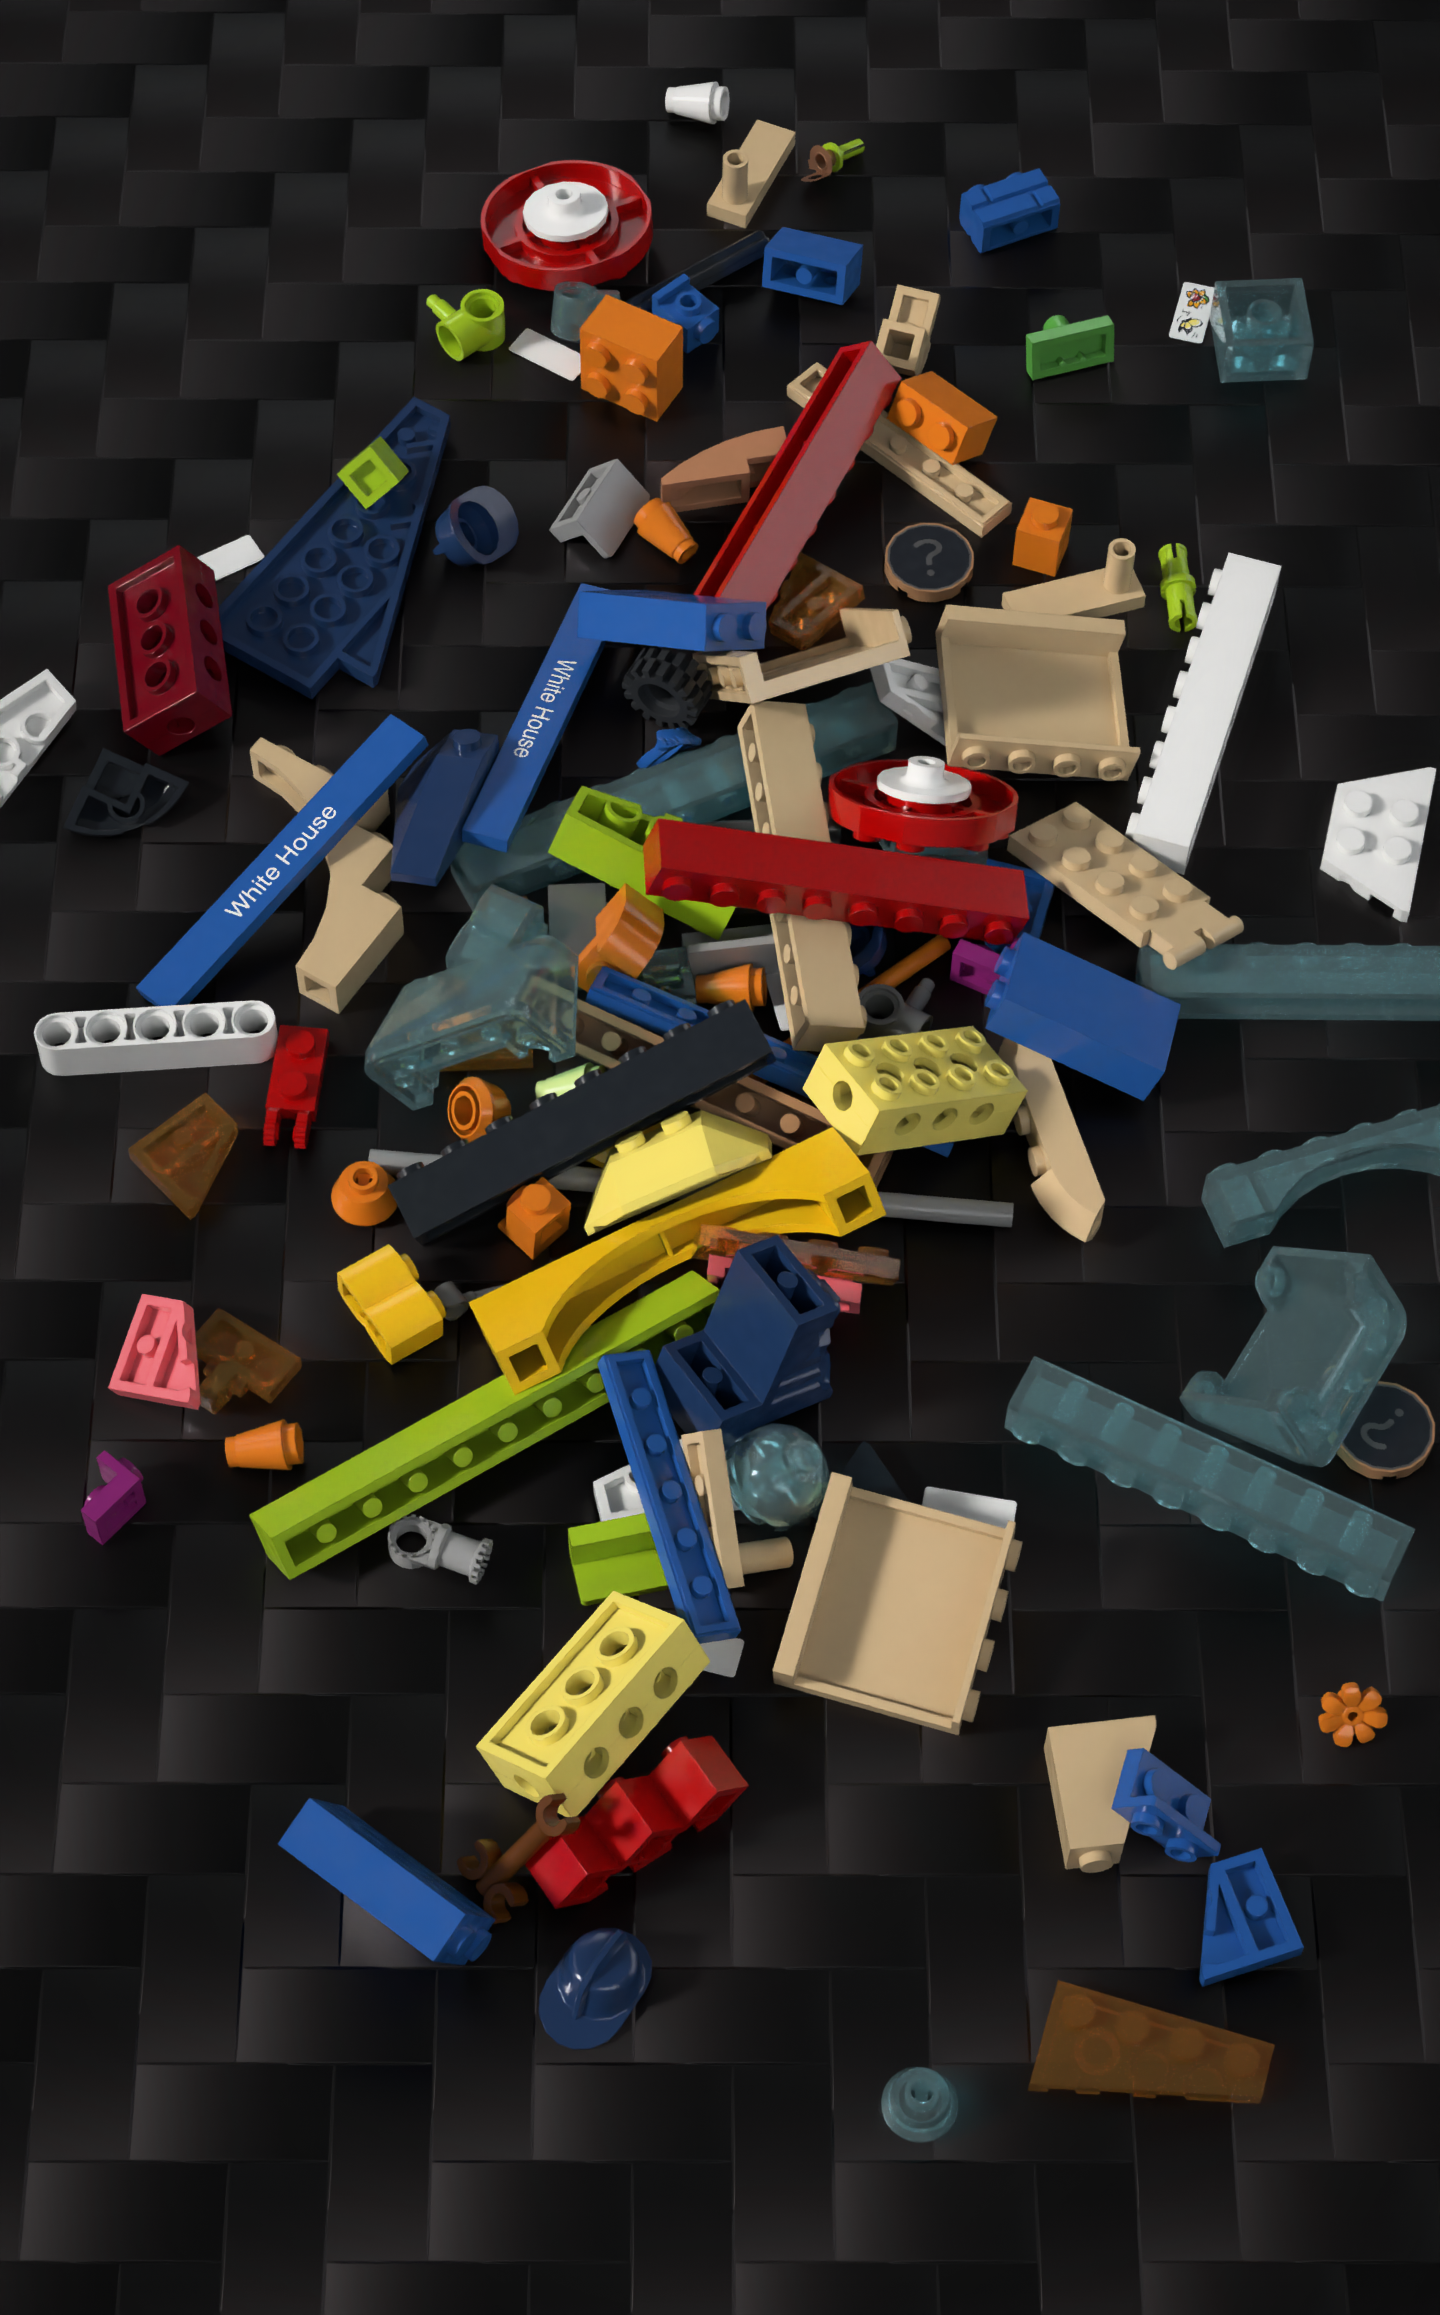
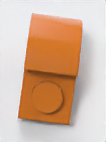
(625, 937)

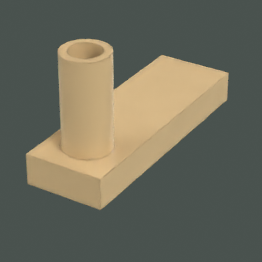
(750, 173)
(1086, 594)
(709, 1473)

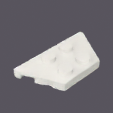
(1379, 836)

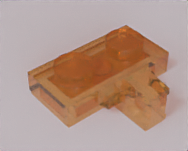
(240, 1361)

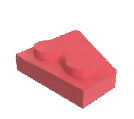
(159, 1355)

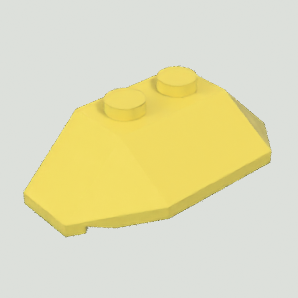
(671, 1163)

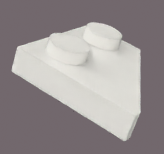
(912, 693)

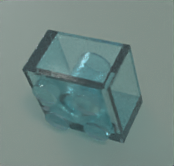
(1261, 330)

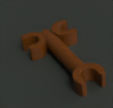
(497, 1869)

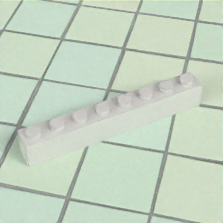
(1205, 710)

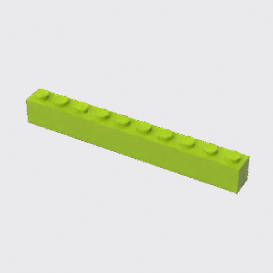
(468, 1435)

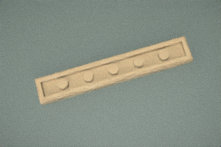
(942, 483)

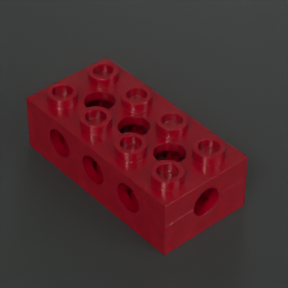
(169, 651)

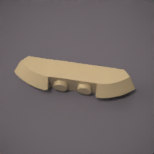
(1056, 1151)

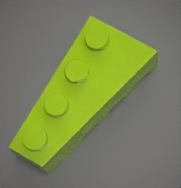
(607, 841)

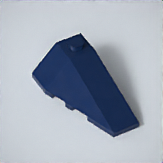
(436, 804)

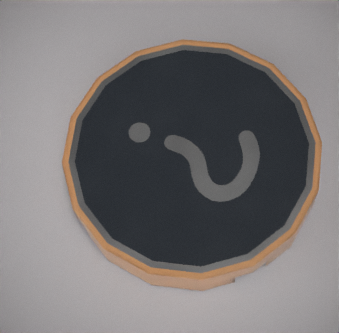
(929, 562)
(1389, 1434)

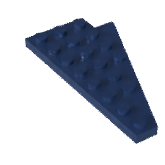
(340, 572)

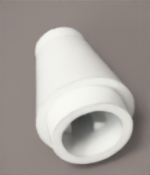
(699, 101)

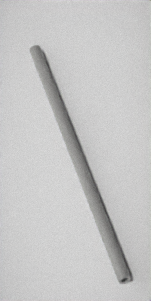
(895, 1204)

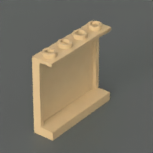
(870, 640)
(1033, 693)
(896, 1607)

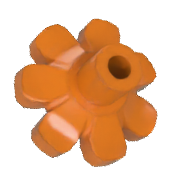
(1352, 1713)

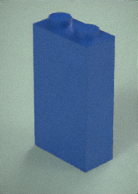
(672, 620)
(1081, 1015)
(388, 1883)

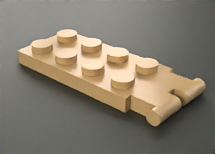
(1123, 884)

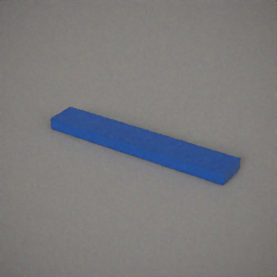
(668, 1496)

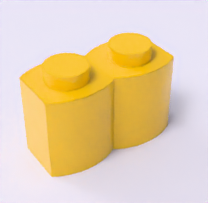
(391, 1303)

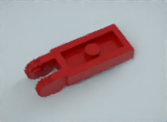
(295, 1082)

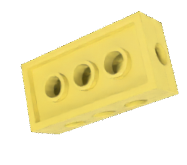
(914, 1089)
(594, 1703)

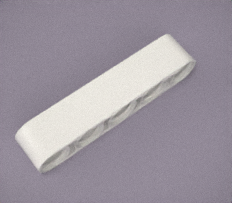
(135, 1027)

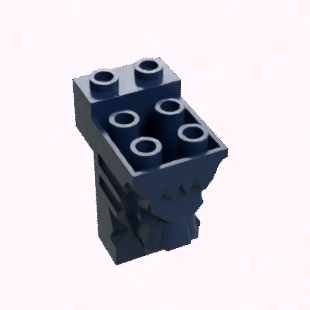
(758, 1349)

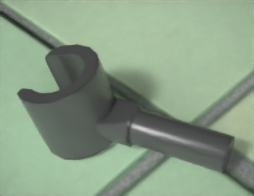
(454, 1301)

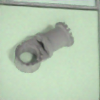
(441, 1549)

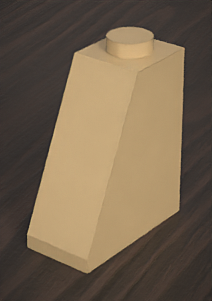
(1083, 1777)

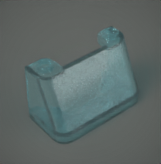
(494, 1002)
(1310, 1358)

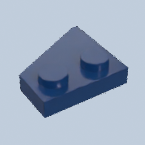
(1244, 1919)

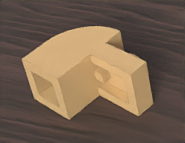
(907, 331)

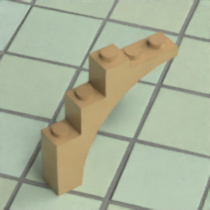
(358, 918)

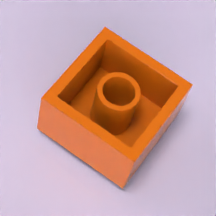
(631, 357)

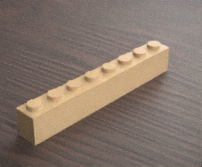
(788, 801)

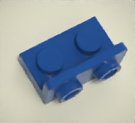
(1164, 1807)

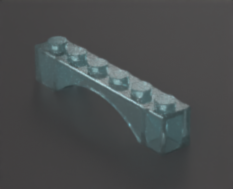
(1253, 1195)

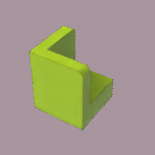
(373, 472)

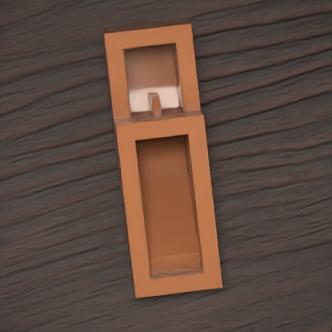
(722, 472)

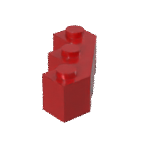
(638, 1820)

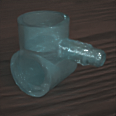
(573, 305)

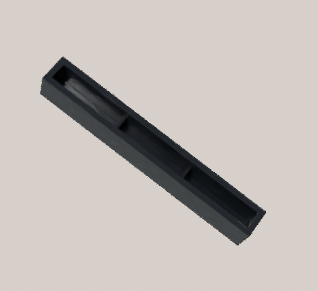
(582, 1121)

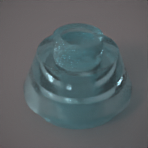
(917, 2117)

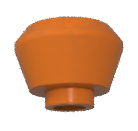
(475, 1106)
(363, 1194)

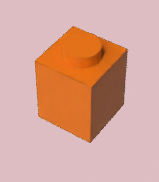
(1042, 536)

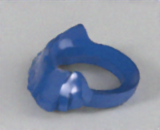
(668, 744)

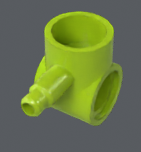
(472, 328)

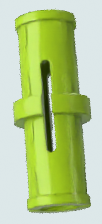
(1178, 587)

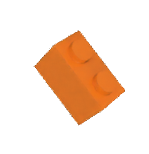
(942, 417)

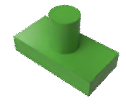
(1069, 346)

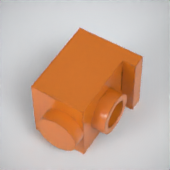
(536, 1217)

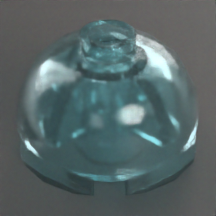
(777, 1475)

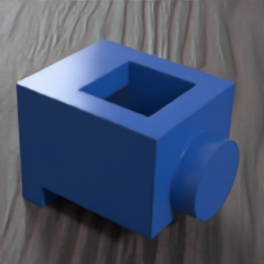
(688, 308)

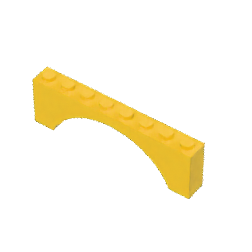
(545, 1312)

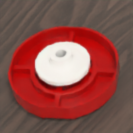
(567, 224)
(922, 804)

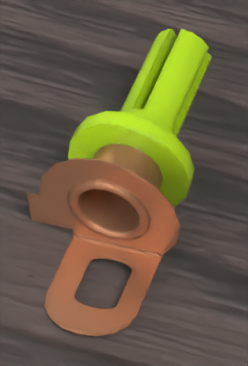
(830, 157)

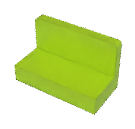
(616, 1558)

